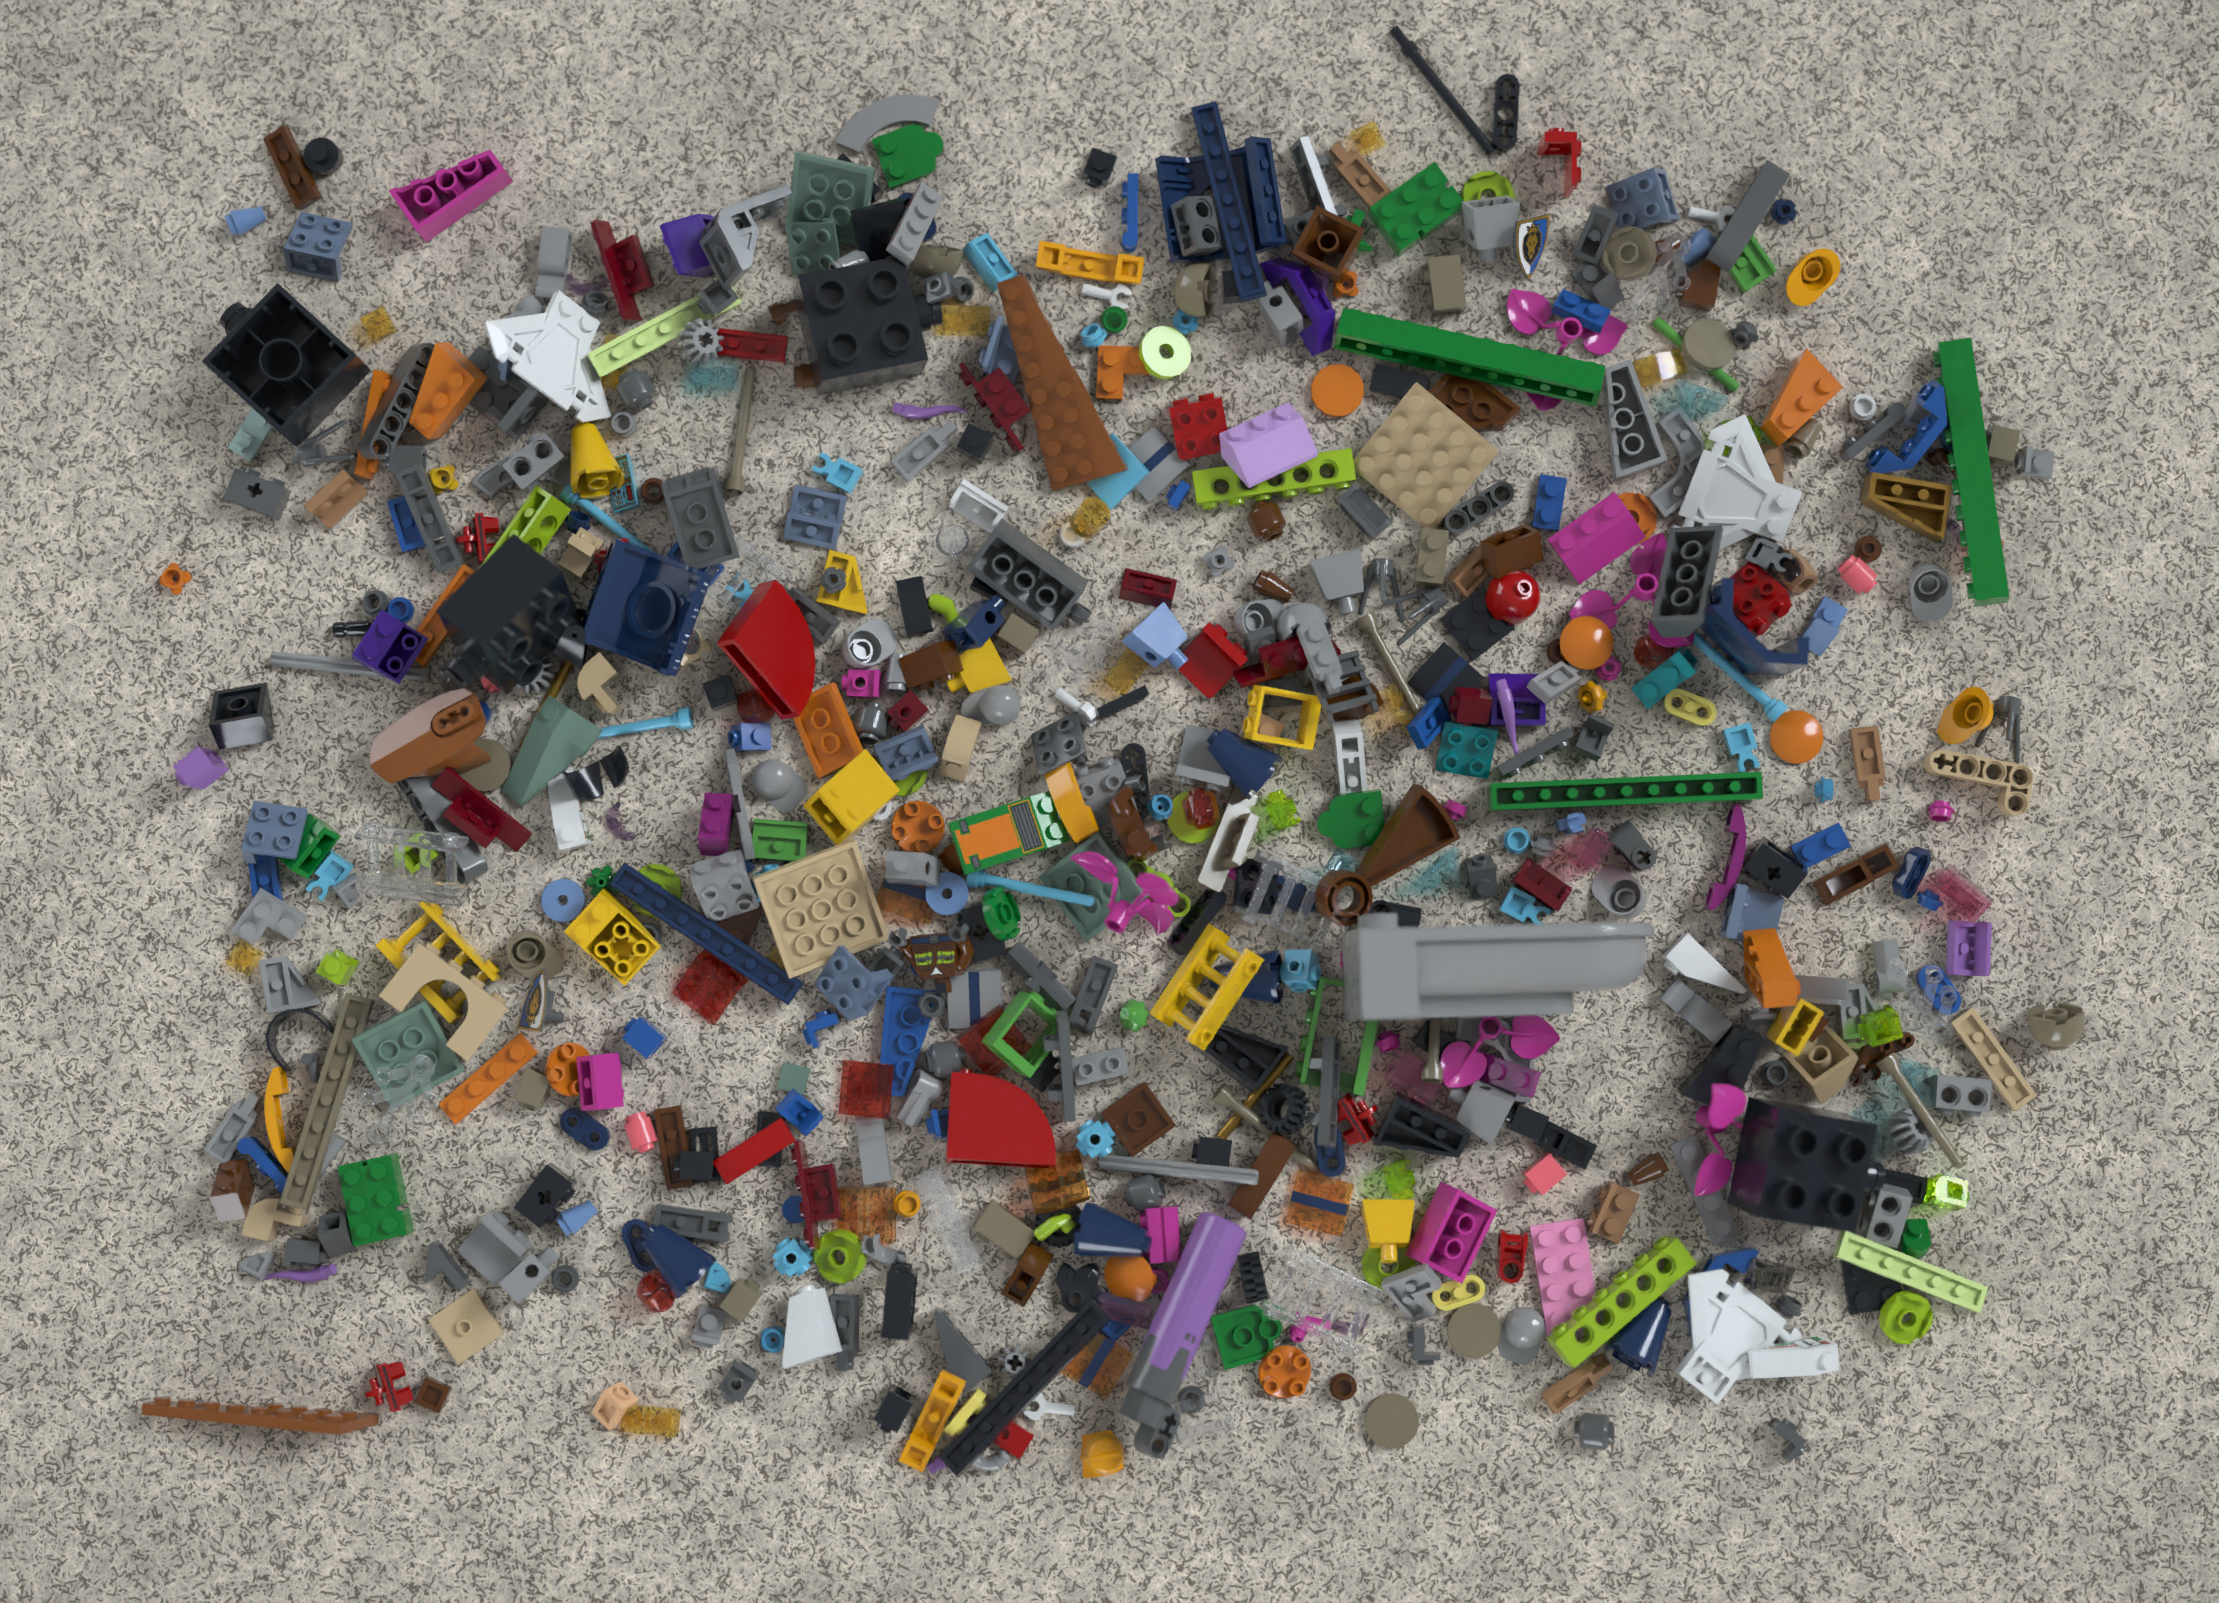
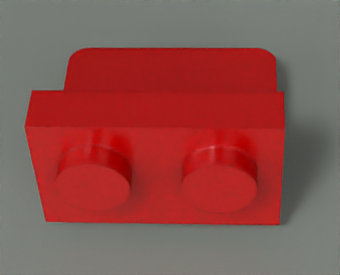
(1558, 142)
(1197, 425)
(1758, 599)
(1212, 660)

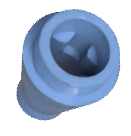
(244, 219)
(1701, 244)
(576, 1217)

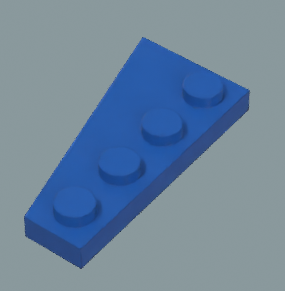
(903, 1034)

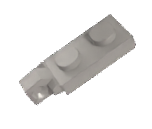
(923, 450)
(1321, 655)
(1555, 681)
(234, 1127)

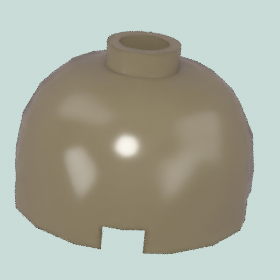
(936, 259)
(1193, 288)
(2059, 1027)

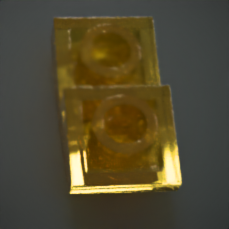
(1659, 367)
(1125, 671)
(1395, 701)
(651, 1420)

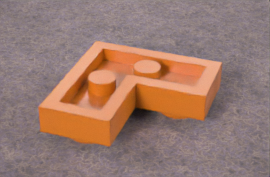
(1111, 367)

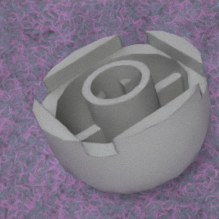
(1298, 615)

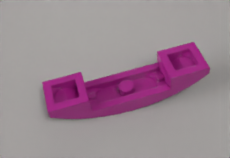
(1736, 825)

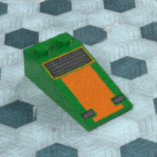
(1008, 832)

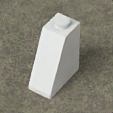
(809, 1328)

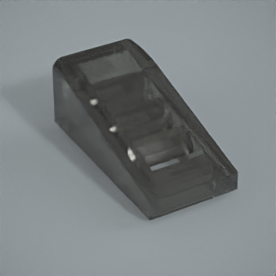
(1763, 1275)

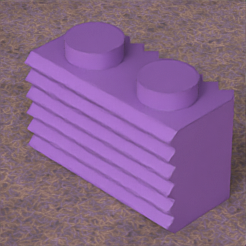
(200, 768)

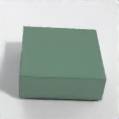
(793, 1077)

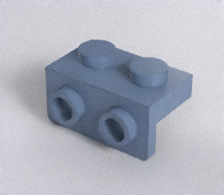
(906, 753)

